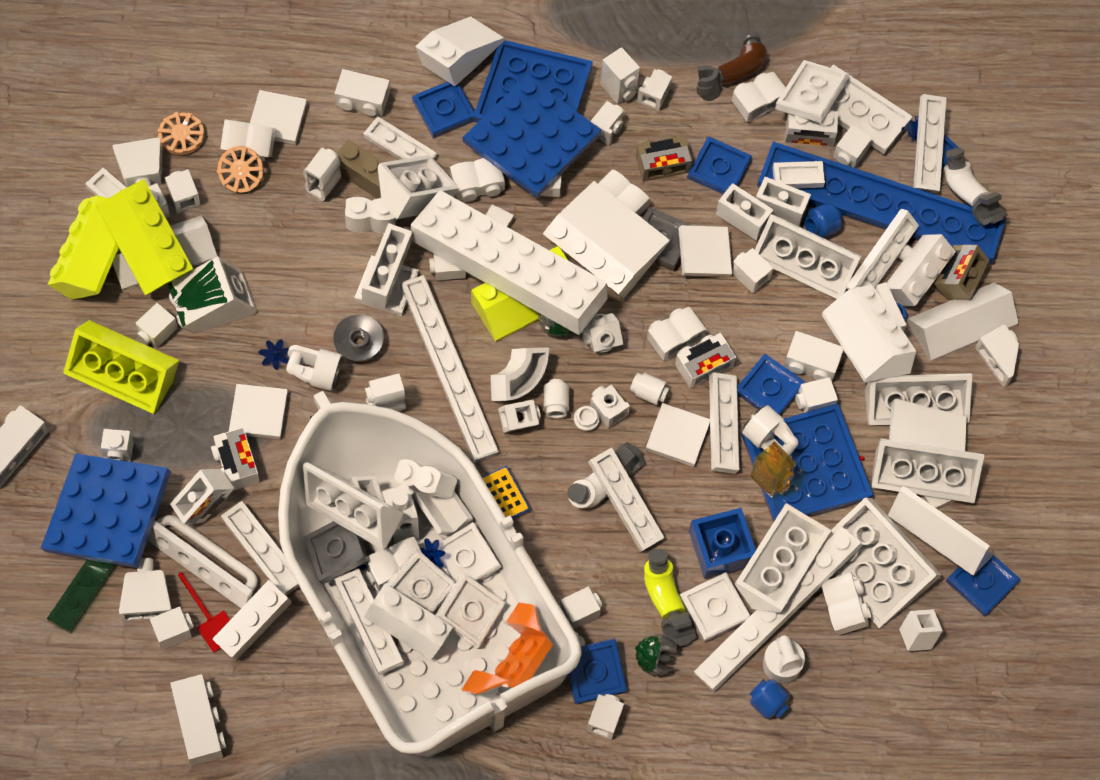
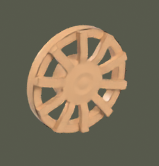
(181, 133)
(240, 169)

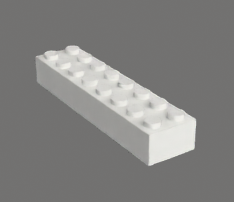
(509, 262)

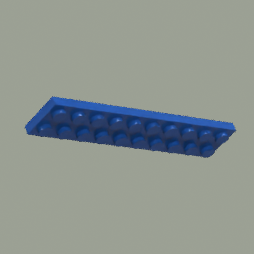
(880, 200)

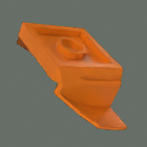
(524, 655)

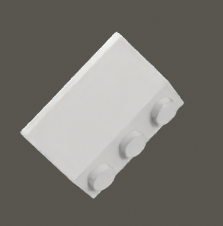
(412, 184)

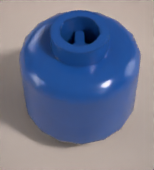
(823, 220)
(769, 699)

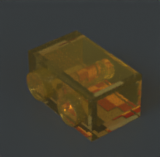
(773, 470)

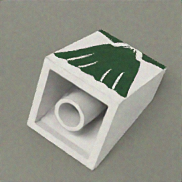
(211, 296)

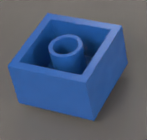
(722, 542)

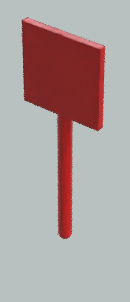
(213, 624)

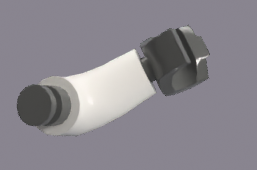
(964, 184)
(589, 491)

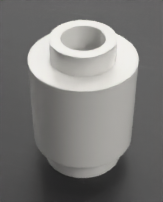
(649, 388)
(556, 399)

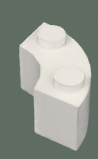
(520, 375)

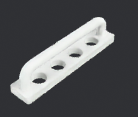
(197, 563)

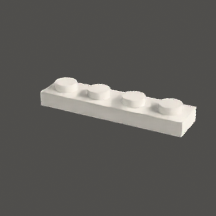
(929, 143)
(885, 251)
(724, 423)
(626, 499)
(260, 547)
(376, 640)

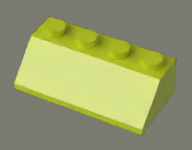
(144, 237)
(85, 254)
(501, 312)
(120, 366)

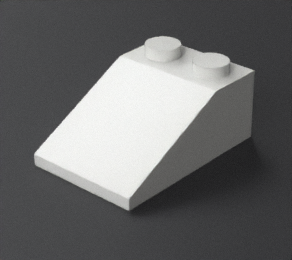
(457, 49)

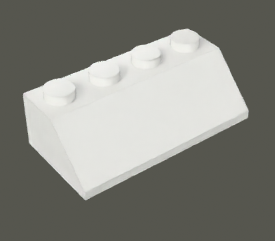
(870, 334)

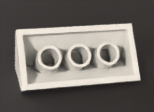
(194, 240)
(807, 257)
(963, 321)
(936, 391)
(927, 470)
(350, 506)
(940, 531)
(781, 560)

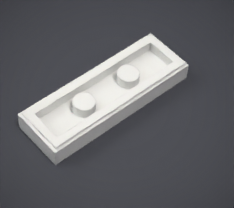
(395, 141)

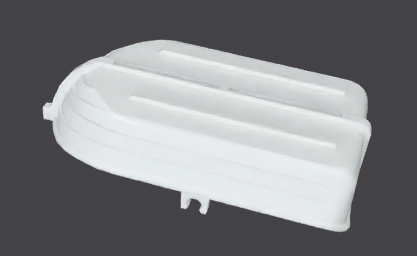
(422, 700)

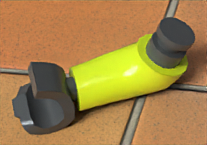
(664, 595)

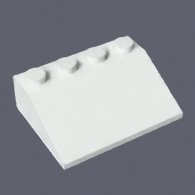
(606, 238)
(887, 562)

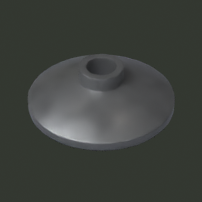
(355, 328)

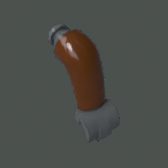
(748, 63)

